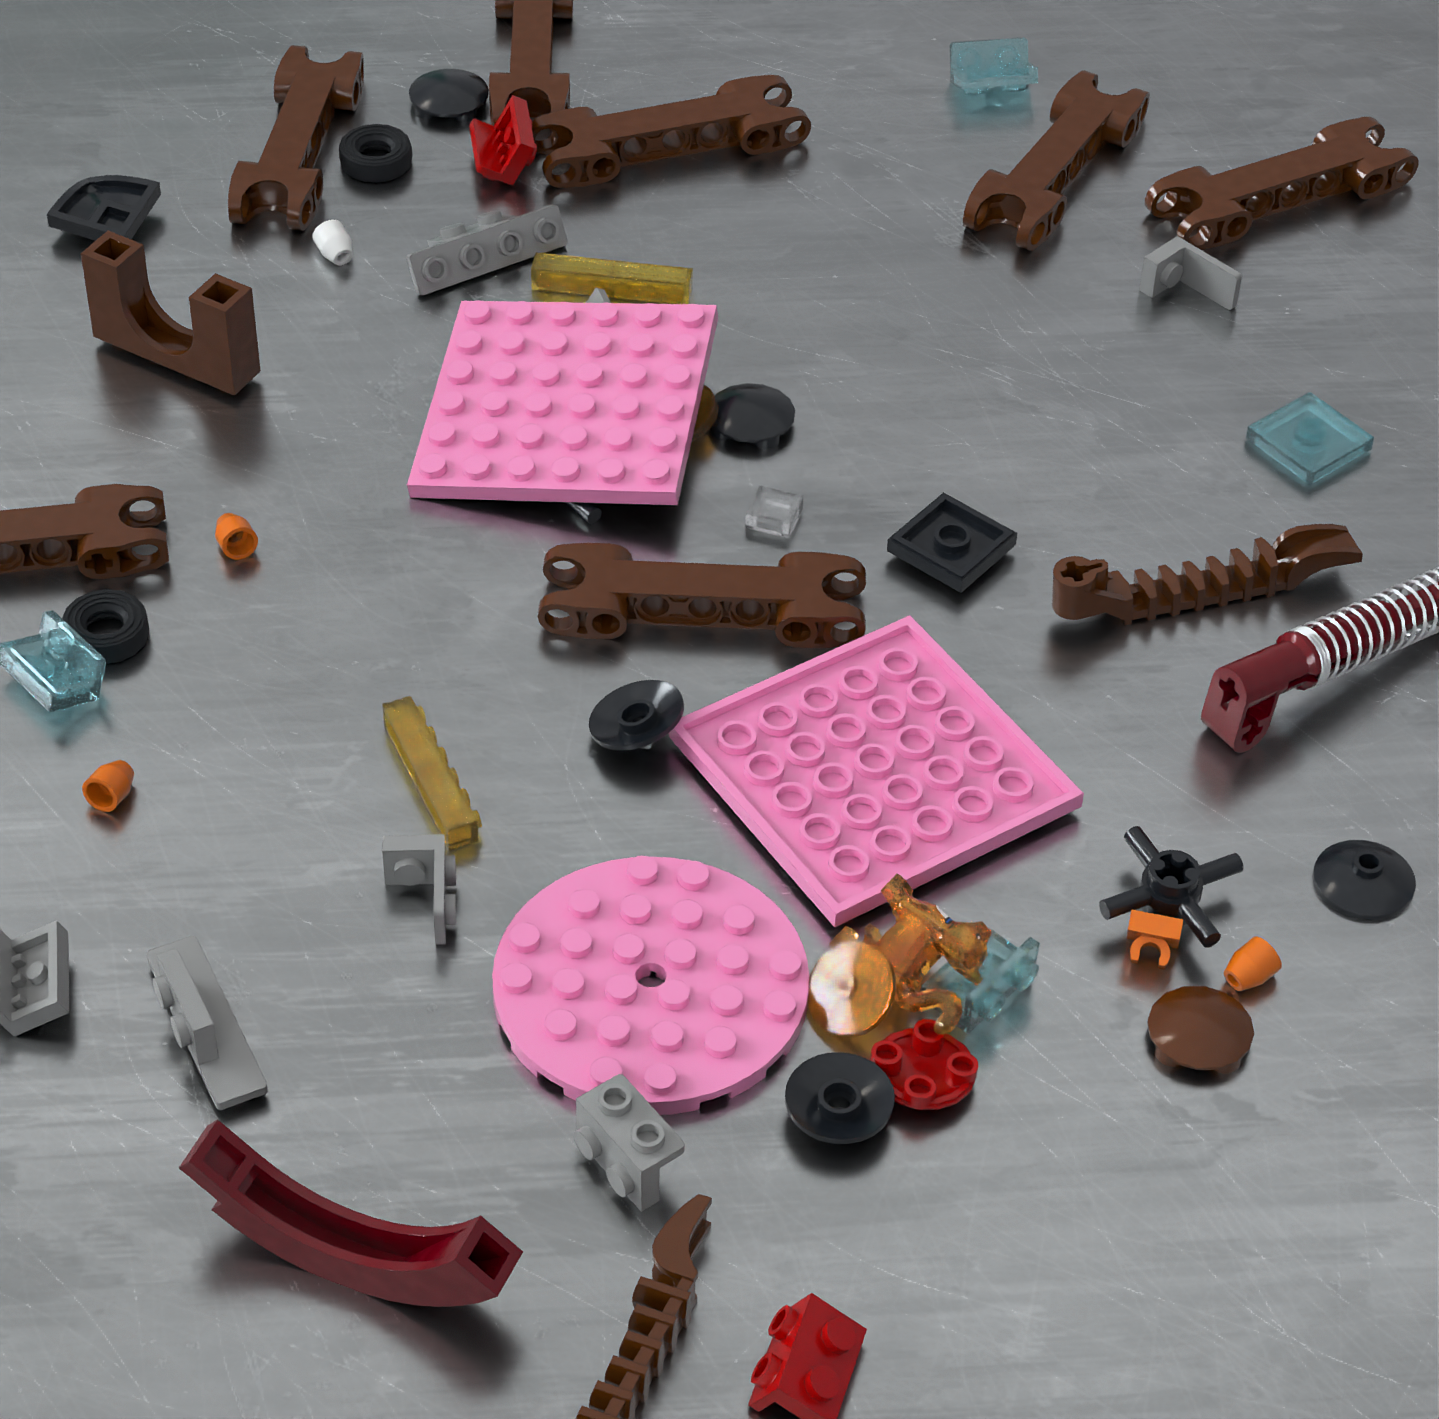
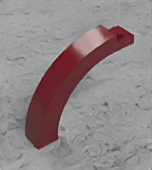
(367, 1254)

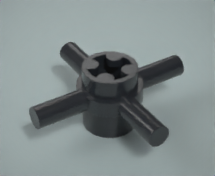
(1171, 886)

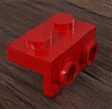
(507, 146)
(807, 1360)

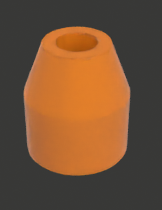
(235, 536)
(108, 785)
(1252, 965)

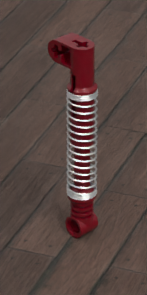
(1308, 655)

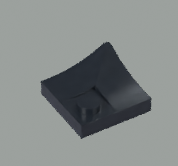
(103, 205)

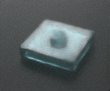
(1309, 438)

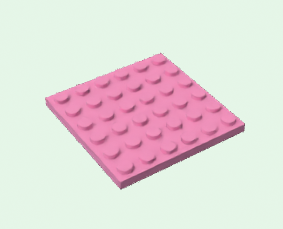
(565, 403)
(874, 768)

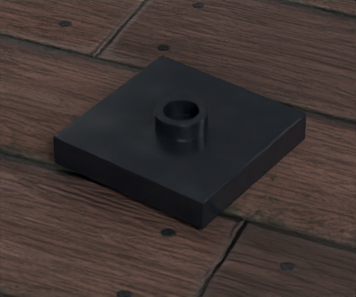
(952, 542)

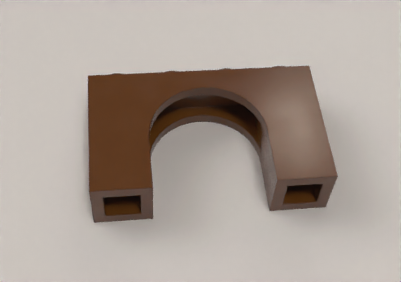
(126, 314)

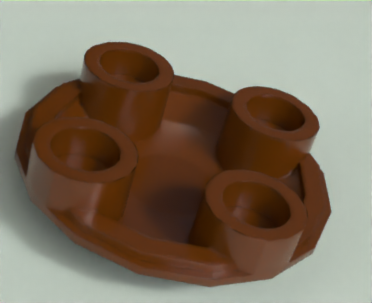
(1200, 1029)

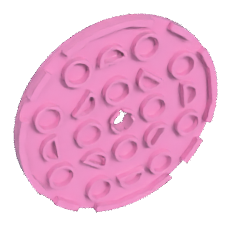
(709, 1030)

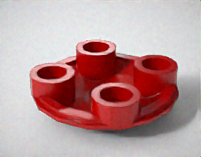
(926, 1067)

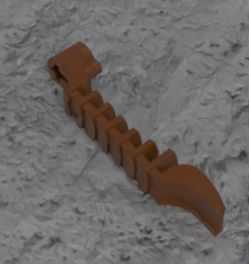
(1088, 589)
(659, 1314)

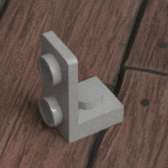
(1186, 263)
(423, 861)

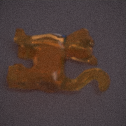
(917, 943)

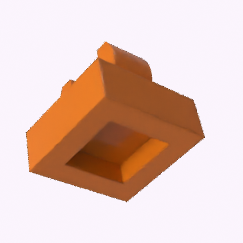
(1154, 931)

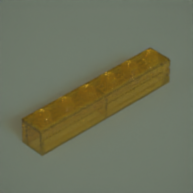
(617, 278)
(430, 773)

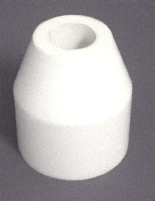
(334, 242)

